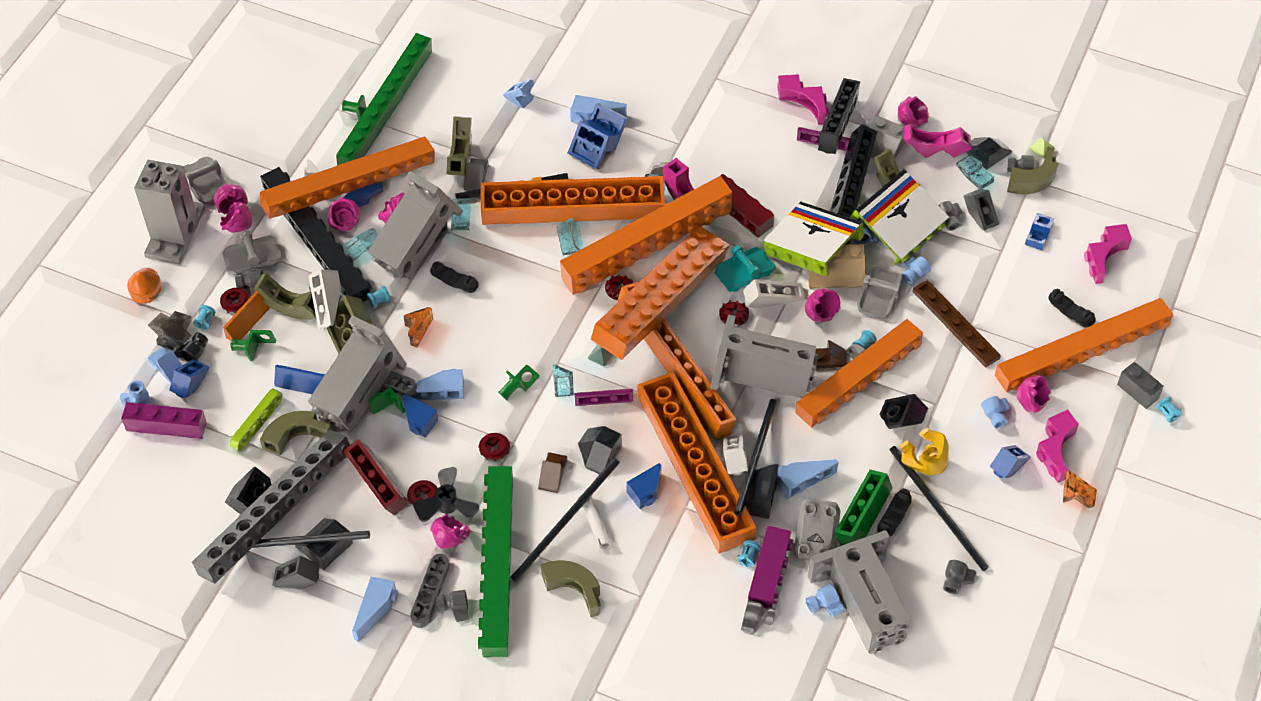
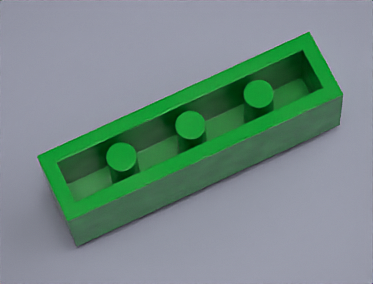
(864, 507)

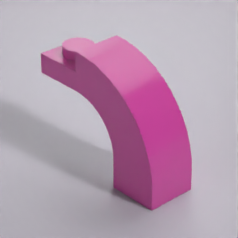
(677, 178)

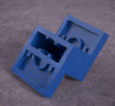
(597, 135)

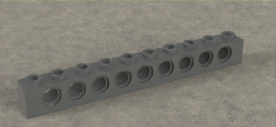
(271, 507)

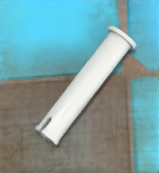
(596, 523)

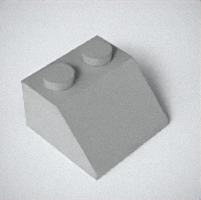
(889, 136)

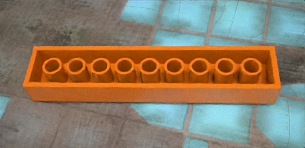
(570, 198)
(646, 235)
(659, 292)
(695, 462)

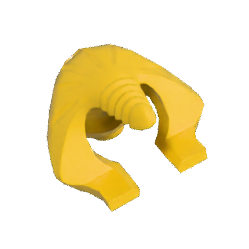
(933, 458)

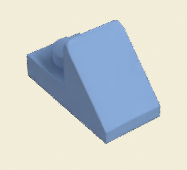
(520, 93)
(165, 362)

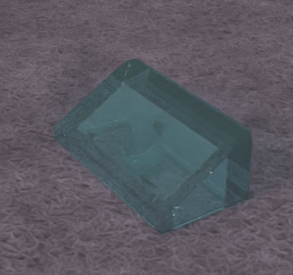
(569, 237)
(562, 381)

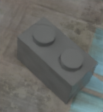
(1140, 385)

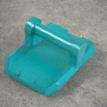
(743, 268)

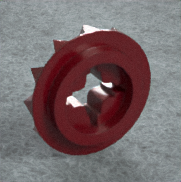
(613, 282)
(233, 294)
(742, 312)
(491, 440)
(425, 486)

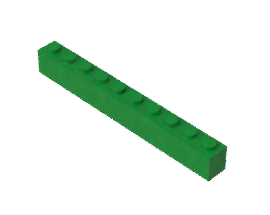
(386, 100)
(497, 562)

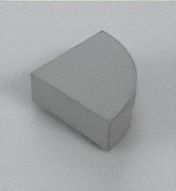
(658, 169)
(854, 350)

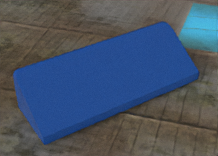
(296, 379)

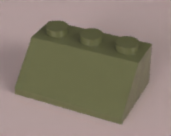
(342, 330)

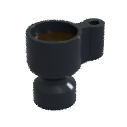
(193, 348)

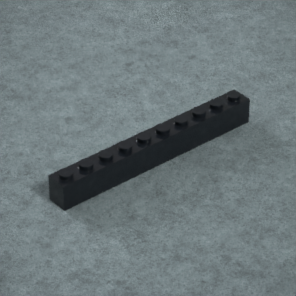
(321, 242)

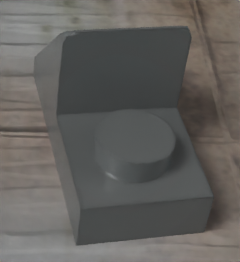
(475, 173)

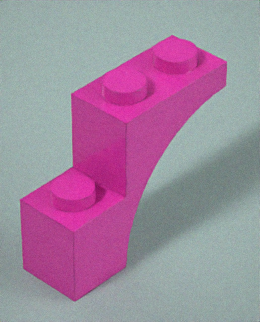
(813, 98)
(929, 143)
(1113, 240)
(1059, 430)

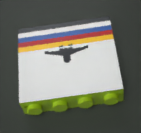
(902, 215)
(811, 237)

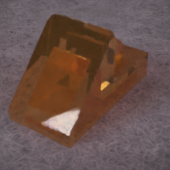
(418, 323)
(1079, 490)

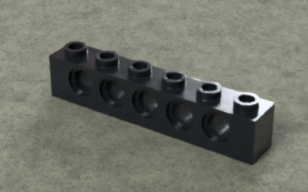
(839, 116)
(853, 171)

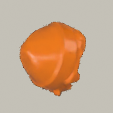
(144, 285)

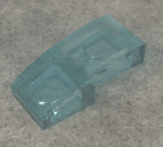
(974, 172)
(463, 221)
(359, 244)

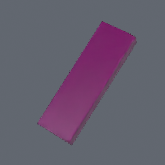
(813, 136)
(603, 397)

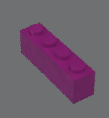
(164, 420)
(770, 566)

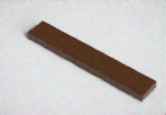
(956, 323)

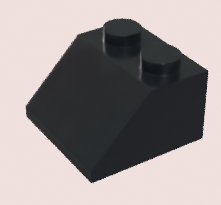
(762, 491)
(325, 552)

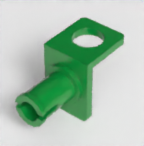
(356, 107)
(251, 344)
(517, 382)
(385, 399)

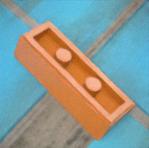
(245, 317)

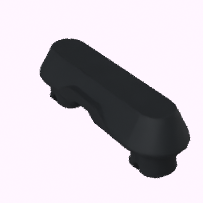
(453, 278)
(1070, 309)
(895, 512)

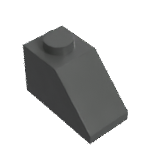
(981, 208)
(296, 574)

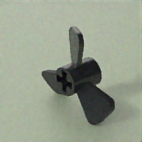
(429, 507)

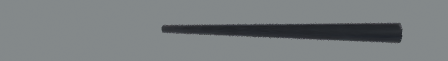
(755, 457)
(940, 510)
(564, 520)
(357, 535)

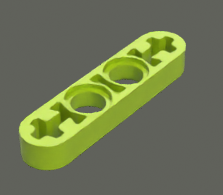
(256, 419)

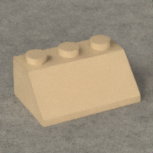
(844, 269)

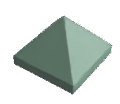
(600, 355)

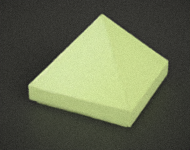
(1040, 147)

